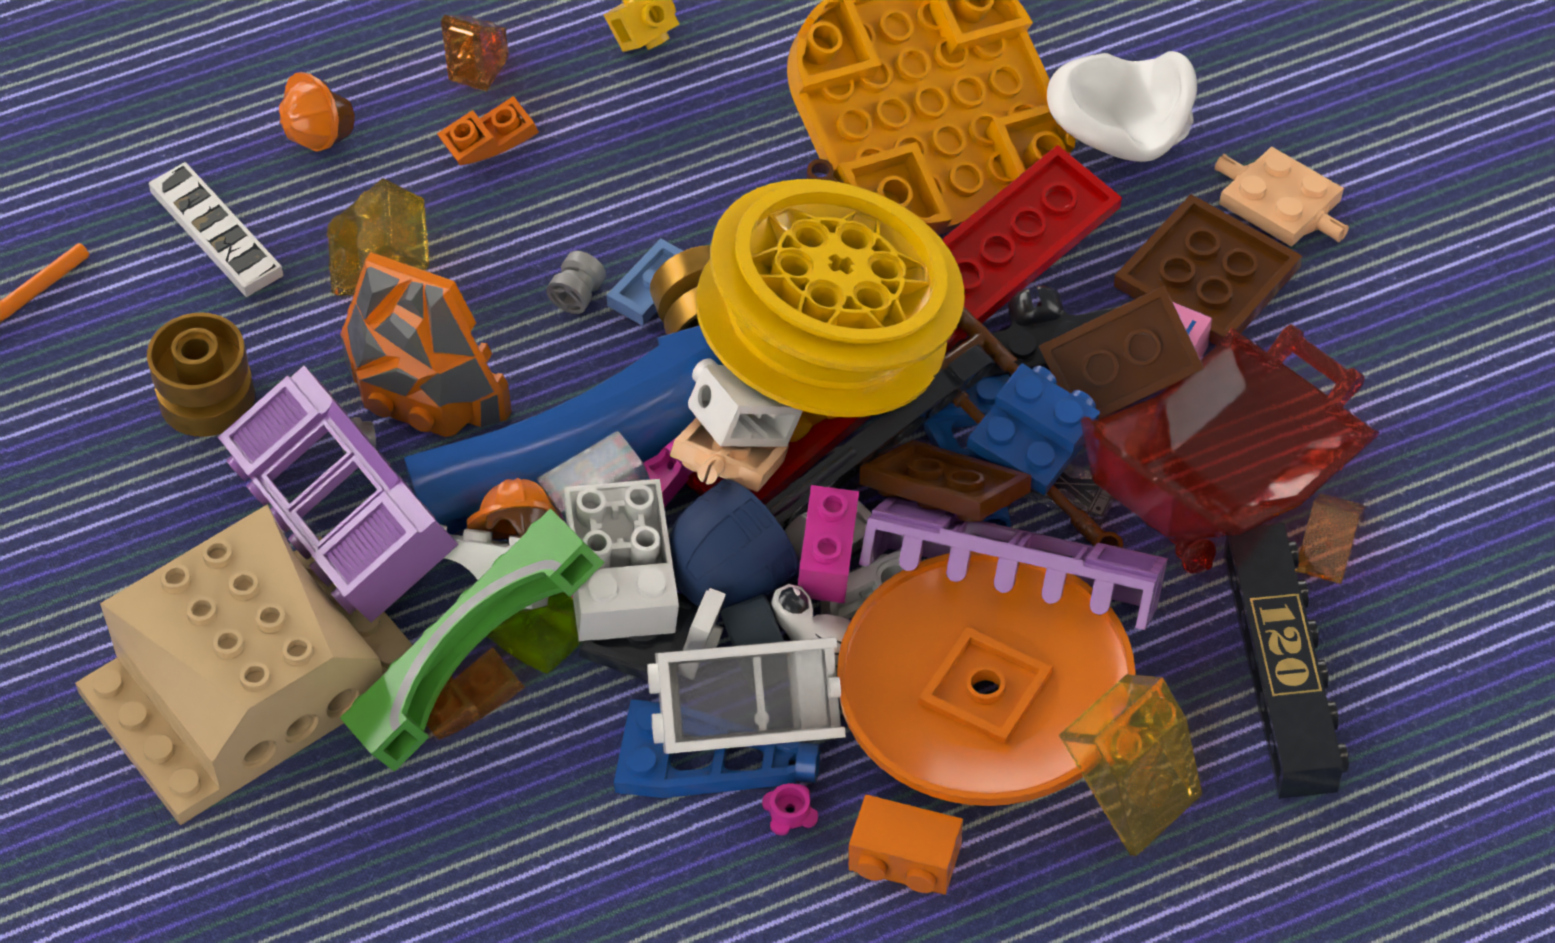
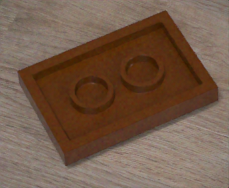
(1124, 353)
(945, 480)

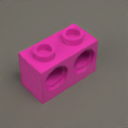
(828, 543)

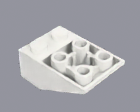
(636, 584)

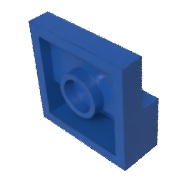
(1033, 426)

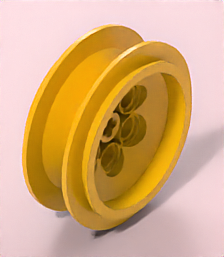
(829, 297)

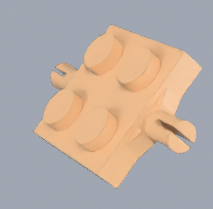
(1281, 196)
(743, 465)

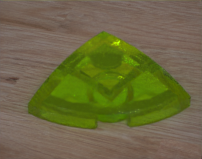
(540, 635)

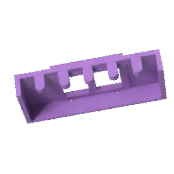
(377, 547)
(1108, 569)

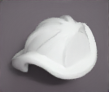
(1125, 105)

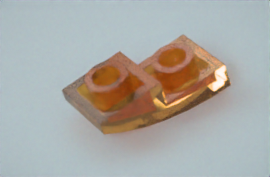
(473, 694)

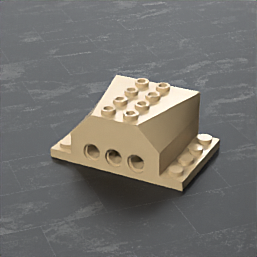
(231, 664)

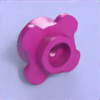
(786, 796)

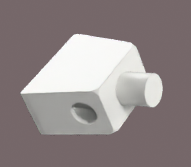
(736, 412)

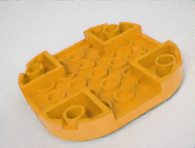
(924, 100)

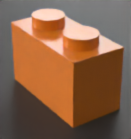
(905, 845)

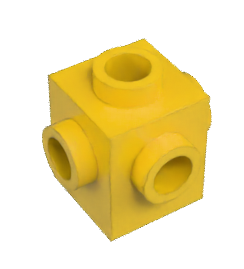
(642, 23)

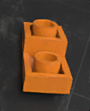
(478, 138)

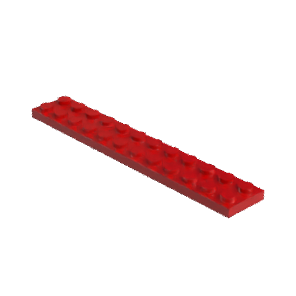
(997, 255)

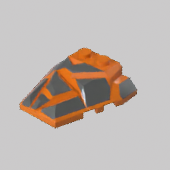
(416, 352)

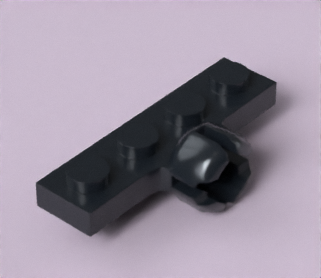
(1036, 326)

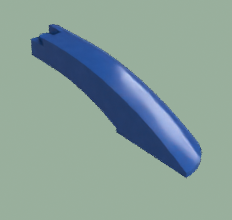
(640, 402)

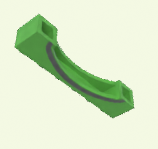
(397, 706)

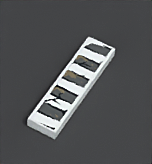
(216, 229)

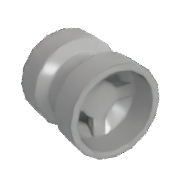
(573, 286)

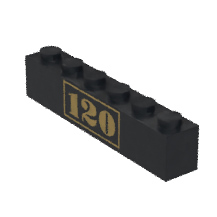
(1284, 662)

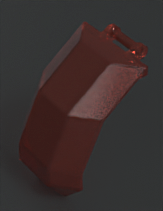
(1230, 440)

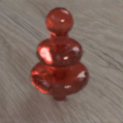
(1195, 554)

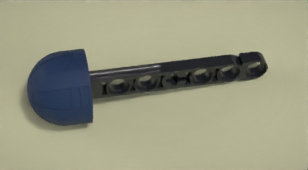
(741, 545)

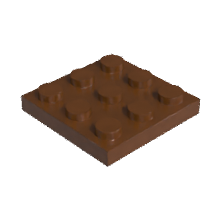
(1210, 266)

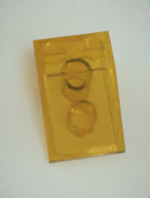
(1136, 758)

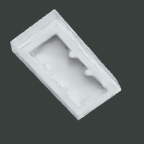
(704, 631)

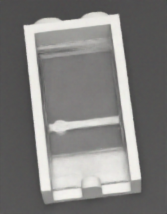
(746, 695)

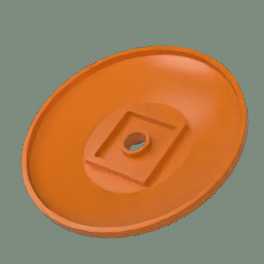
(927, 642)

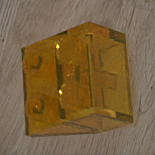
(380, 222)

